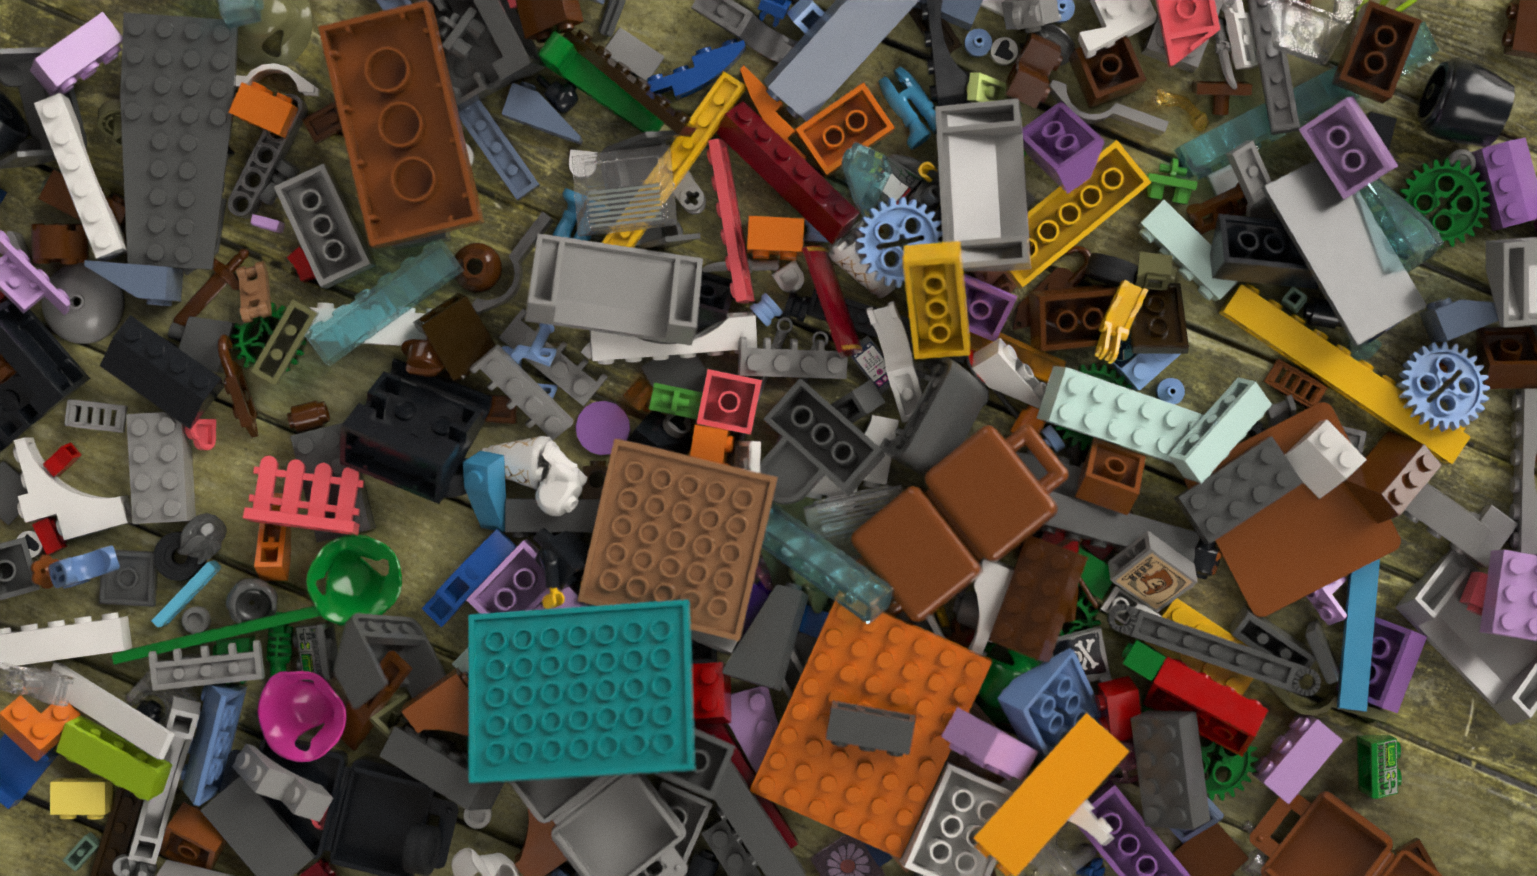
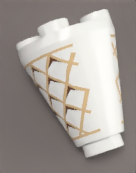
(844, 256)
(524, 460)

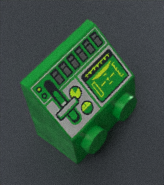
(1378, 765)

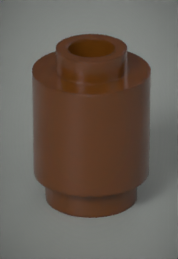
(308, 416)

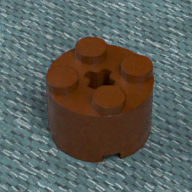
(59, 243)

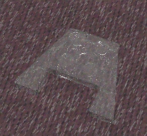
(1308, 30)

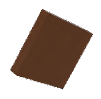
(1210, 853)

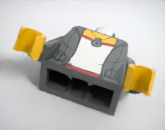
(903, 178)

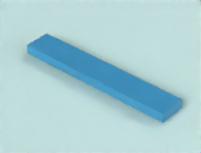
(1358, 638)

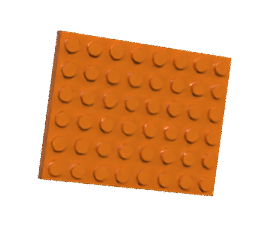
(879, 667)

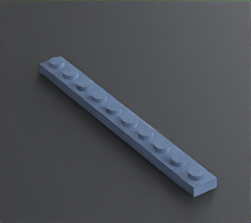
(490, 138)

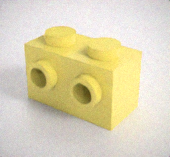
(81, 797)

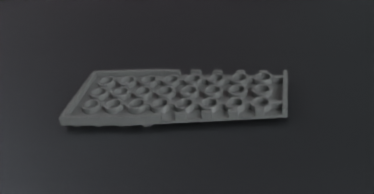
(175, 135)

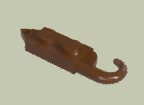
(1057, 279)
(237, 387)

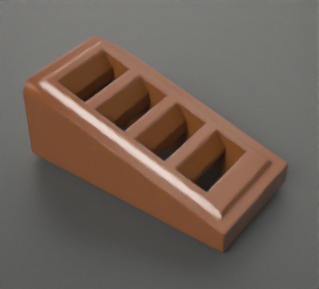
(1299, 398)

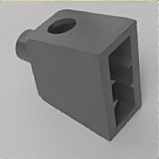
(201, 338)

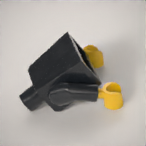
(563, 563)

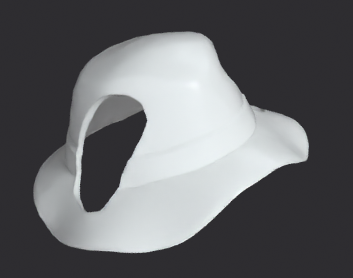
(468, 863)

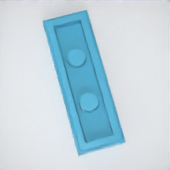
(187, 593)

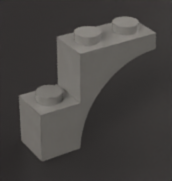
(272, 780)

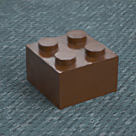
(1108, 73)

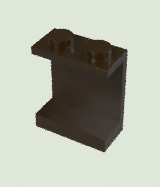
(455, 335)

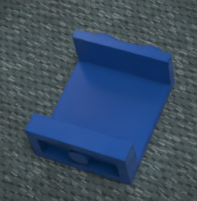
(19, 771)

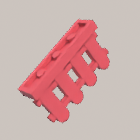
(292, 493)

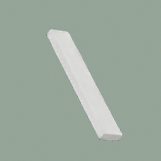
(116, 714)

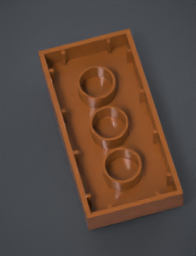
(401, 124)

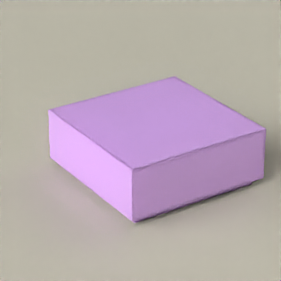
(267, 223)

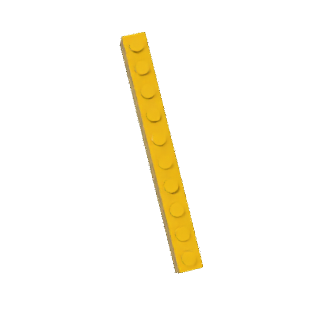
(1337, 369)

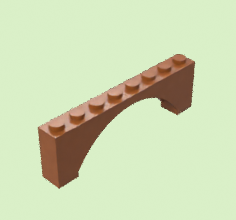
(447, 709)

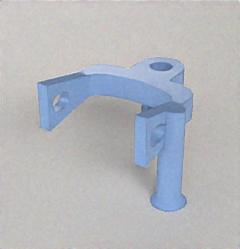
(535, 353)

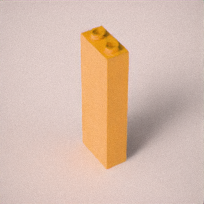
(1050, 796)

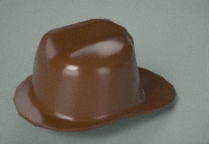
(421, 358)

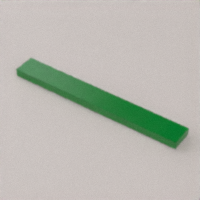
(216, 634)

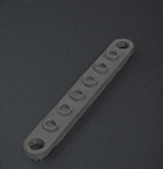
(1214, 649)

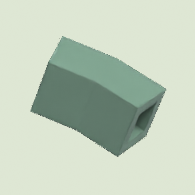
(1290, 306)

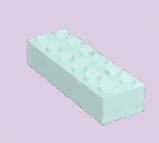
(1115, 413)

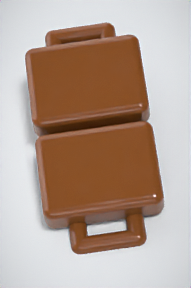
(976, 509)
(1330, 842)

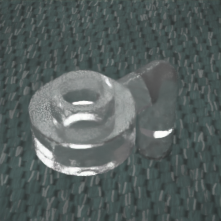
(1256, 857)

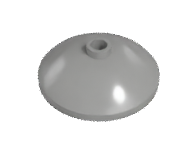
(99, 307)

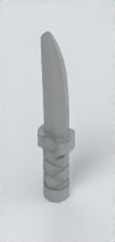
(1222, 48)
(755, 265)

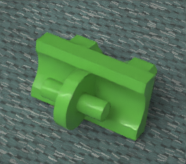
(1182, 187)
(675, 401)

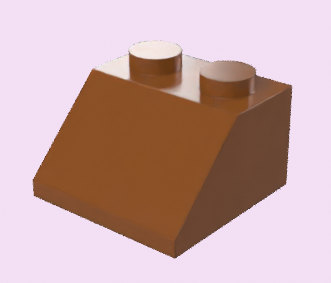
(1111, 476)
(192, 839)

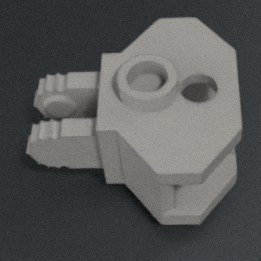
(1030, 14)

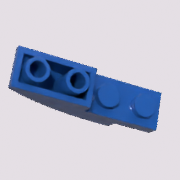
(706, 70)
(469, 577)

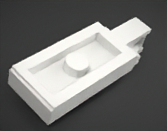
(1240, 35)

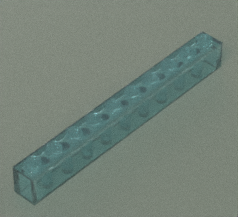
(1310, 98)

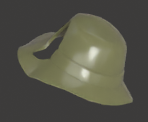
(288, 15)

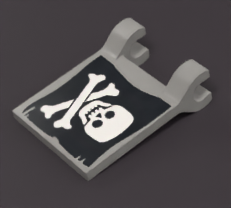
(1089, 650)

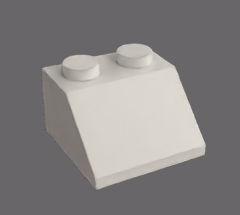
(1324, 458)

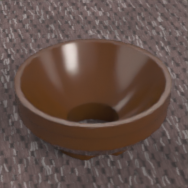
(491, 267)

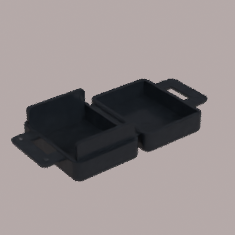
(368, 813)

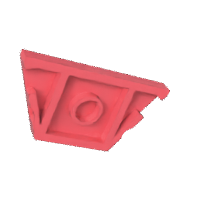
(1186, 26)

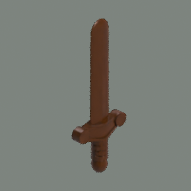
(223, 275)

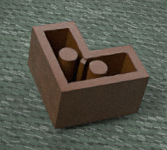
(1030, 72)

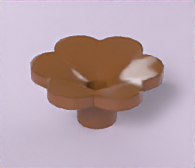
(41, 571)

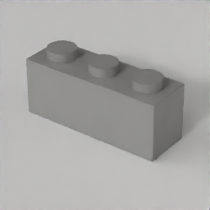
(1448, 520)

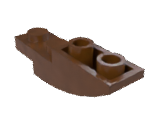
(358, 720)

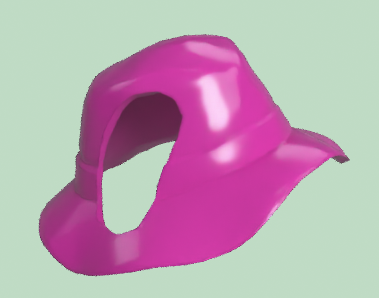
(294, 707)

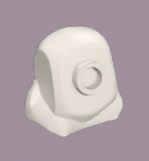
(563, 483)

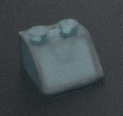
(866, 175)

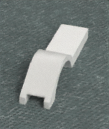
(267, 69)
(897, 358)

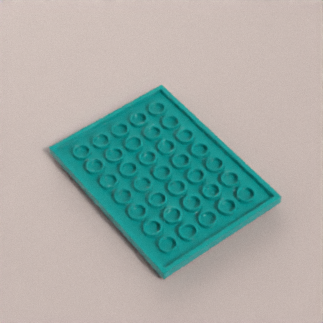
(581, 692)

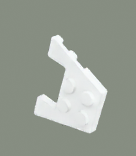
(1117, 20)

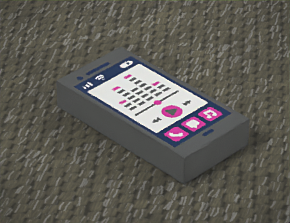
(872, 364)

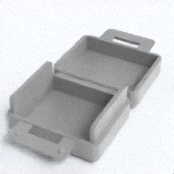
(607, 823)

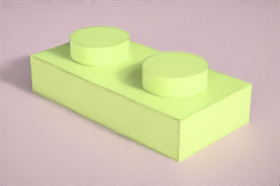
(985, 88)

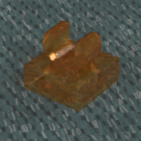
(639, 394)

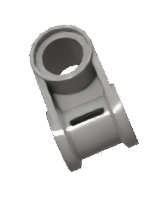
(687, 188)

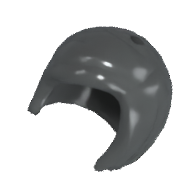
(251, 589)

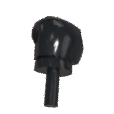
(560, 96)

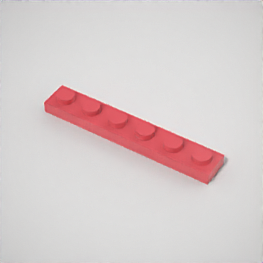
(732, 231)

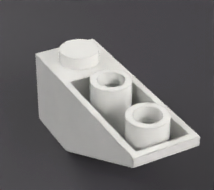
(1004, 372)

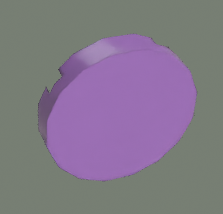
(600, 425)

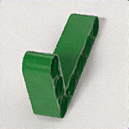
(565, 61)

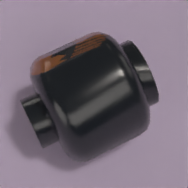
(1206, 559)

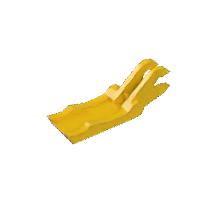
(1119, 319)

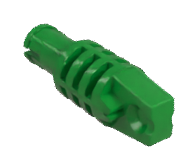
(279, 647)

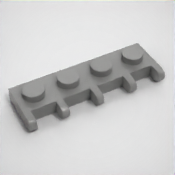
(791, 361)
(562, 370)
(523, 392)
(207, 668)

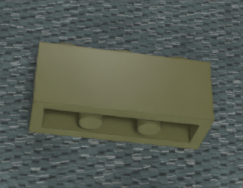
(284, 342)

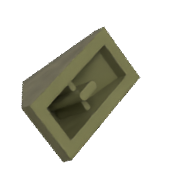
(391, 716)

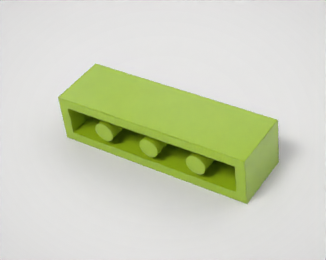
(113, 758)

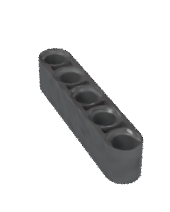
(266, 170)

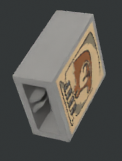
(1152, 572)

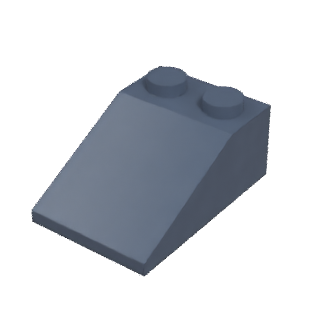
(155, 283)
(1452, 319)

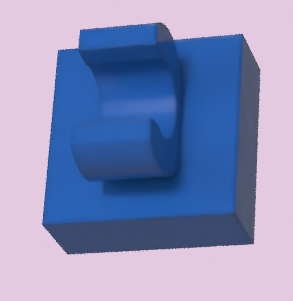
(777, 8)

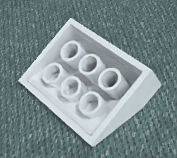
(950, 820)

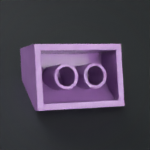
(1063, 146)
(1510, 182)
(986, 307)
(1392, 663)

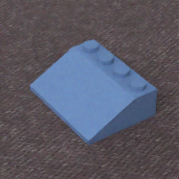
(1049, 702)
(212, 741)

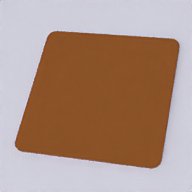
(1301, 539)

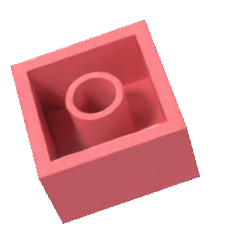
(729, 401)

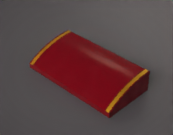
(832, 301)

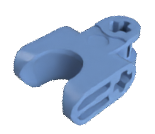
(82, 568)

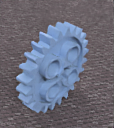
(895, 218)
(1426, 367)

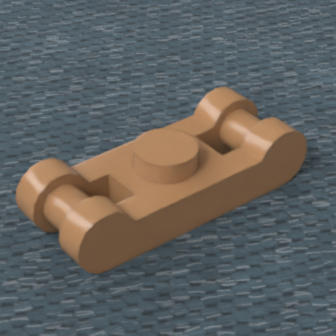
(255, 293)

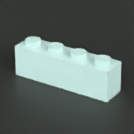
(1189, 249)
(1220, 430)

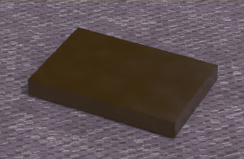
(1160, 323)

